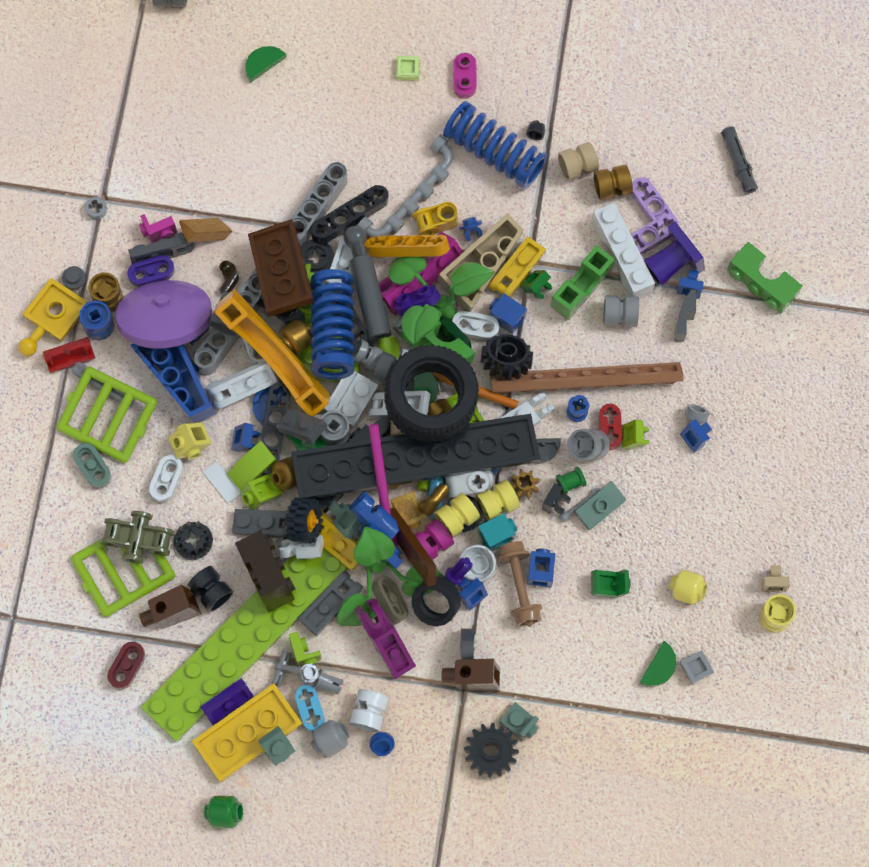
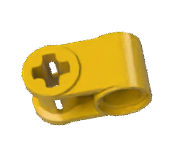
(434, 218)

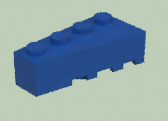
(180, 378)

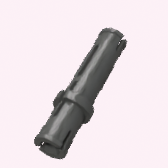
(742, 168)

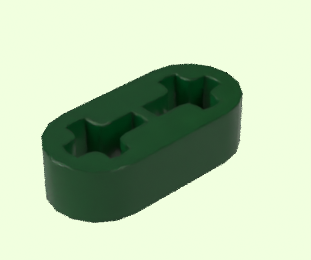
(449, 332)

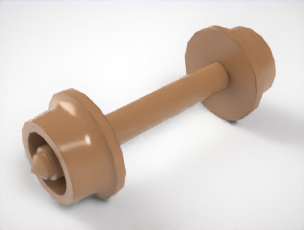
(513, 553)

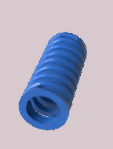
(522, 177)
(322, 324)

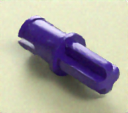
(458, 571)

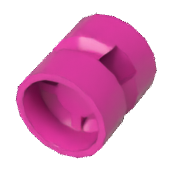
(437, 535)

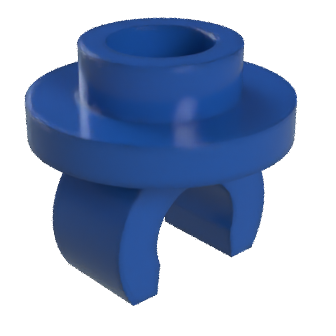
(471, 224)

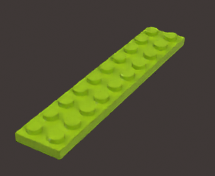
(237, 646)

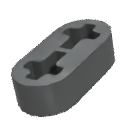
(467, 644)

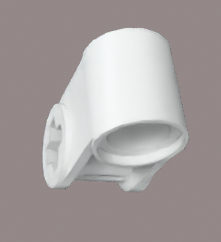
(468, 484)

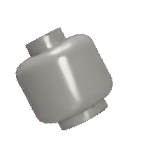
(330, 738)

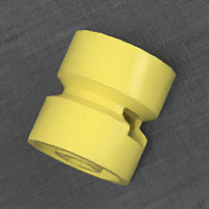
(498, 500)
(461, 512)
(777, 613)

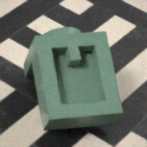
(520, 722)

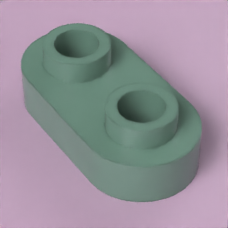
(92, 466)

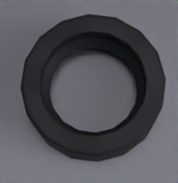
(430, 617)

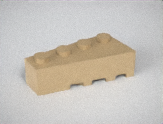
(487, 251)

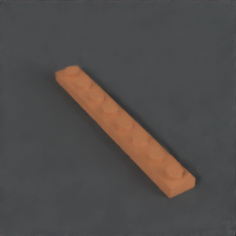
(590, 377)

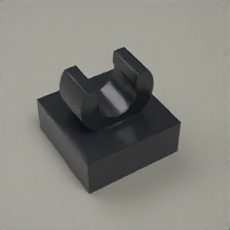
(553, 498)

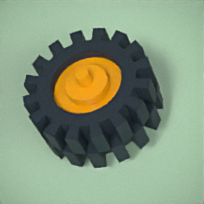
(304, 520)

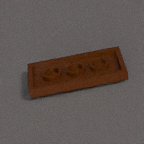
(280, 268)

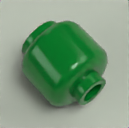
(223, 812)

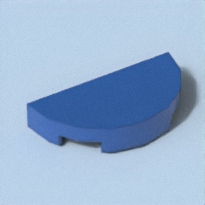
(260, 401)

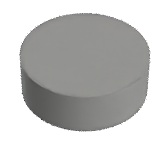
(697, 412)

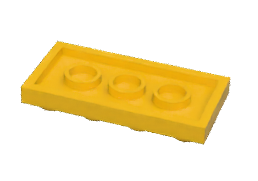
(235, 738)

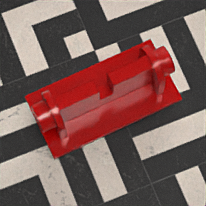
(68, 354)

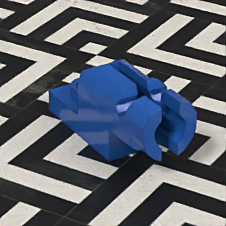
(377, 519)

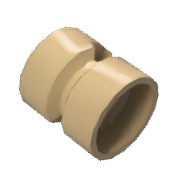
(582, 159)

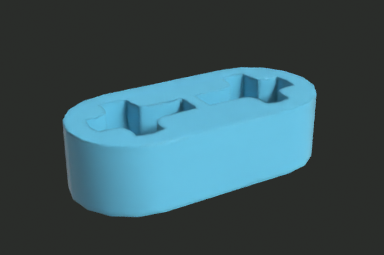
(304, 710)

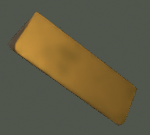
(204, 229)

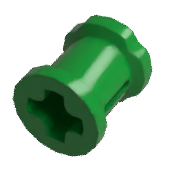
(571, 480)

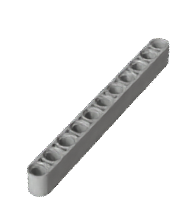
(301, 220)

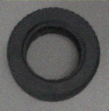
(437, 360)

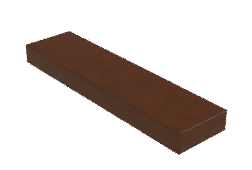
(414, 550)

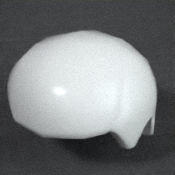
(483, 562)

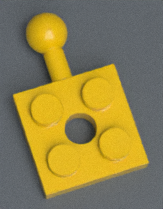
(56, 325)

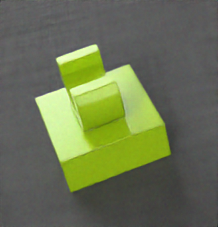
(633, 434)

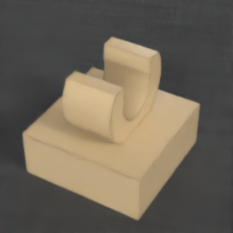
(775, 582)

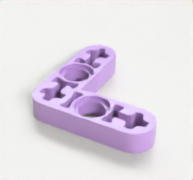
(656, 219)

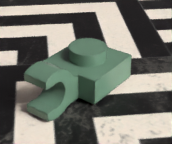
(345, 520)

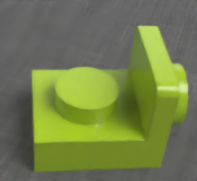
(260, 492)
(299, 648)

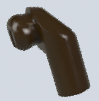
(230, 276)

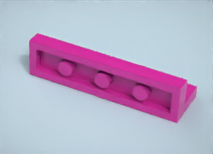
(430, 274)

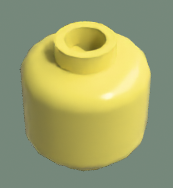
(688, 587)

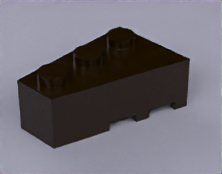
(266, 570)

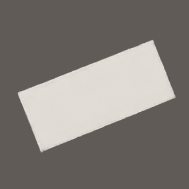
(222, 482)

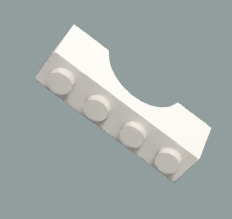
(615, 234)

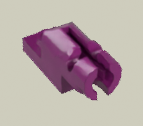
(385, 639)

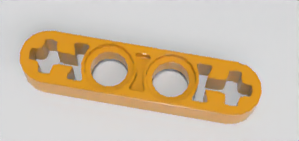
(407, 246)

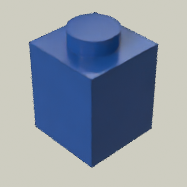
(508, 313)

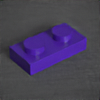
(227, 701)

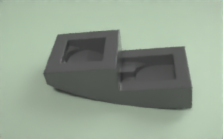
(686, 313)

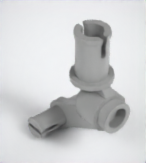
(306, 674)

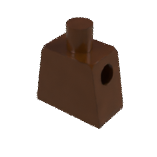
(171, 608)
(483, 676)

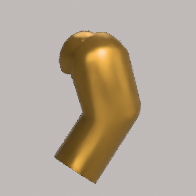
(430, 505)

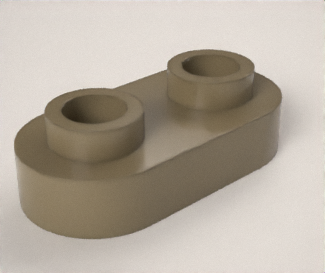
(390, 599)

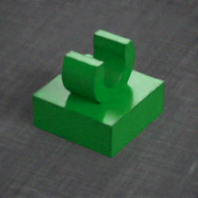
(535, 282)

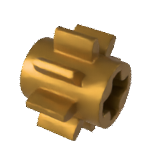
(523, 476)

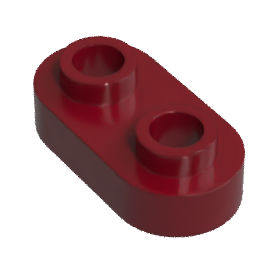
(127, 666)

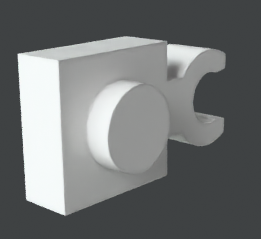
(301, 549)

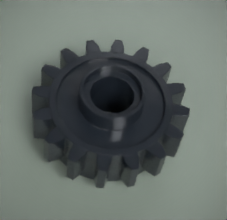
(506, 356)
(496, 738)

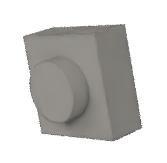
(696, 667)

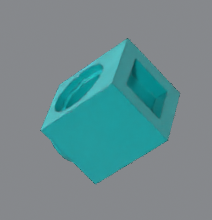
(497, 531)

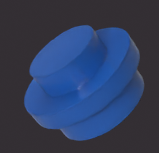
(382, 743)

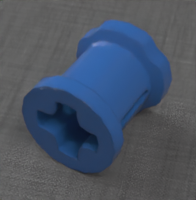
(572, 404)

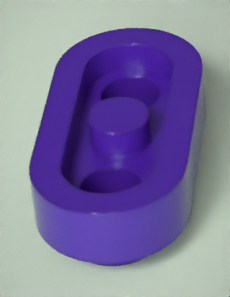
(150, 269)
(420, 297)

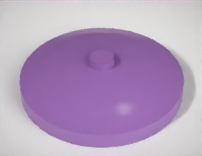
(164, 314)

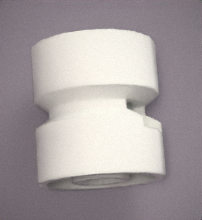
(369, 710)

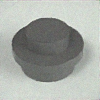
(73, 277)

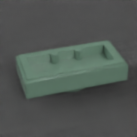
(600, 505)

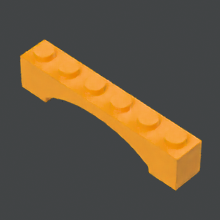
(251, 327)

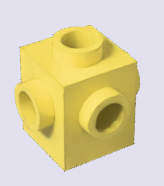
(189, 440)

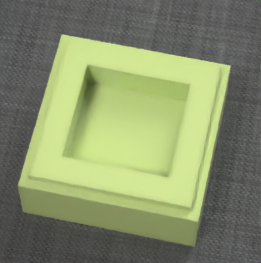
(407, 68)

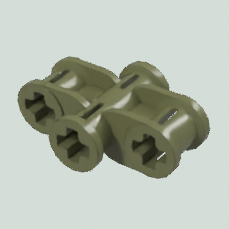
(136, 537)

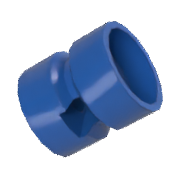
(97, 326)

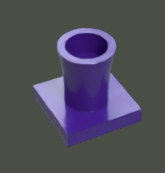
(674, 256)

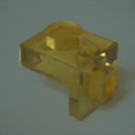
(408, 508)

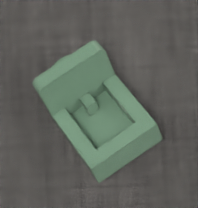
(276, 746)

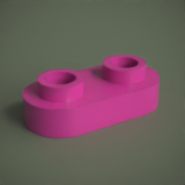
(464, 73)

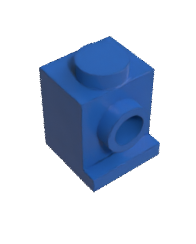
(541, 578)

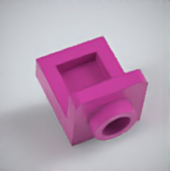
(162, 229)

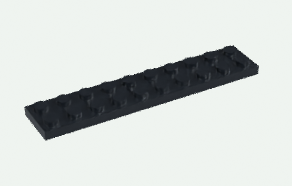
(477, 448)

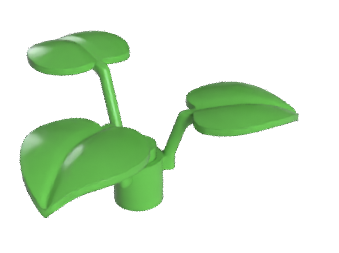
(422, 320)
(372, 552)

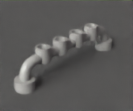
(423, 191)

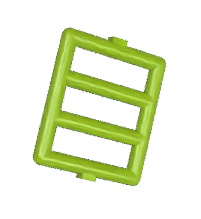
(130, 394)
(126, 597)

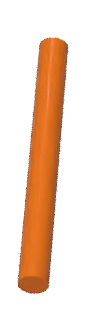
(484, 393)

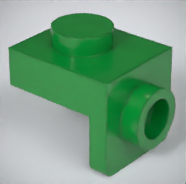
(610, 583)

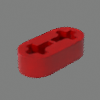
(616, 425)

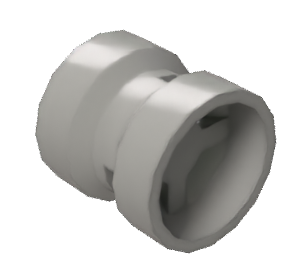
(366, 354)

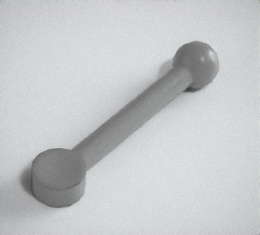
(565, 516)

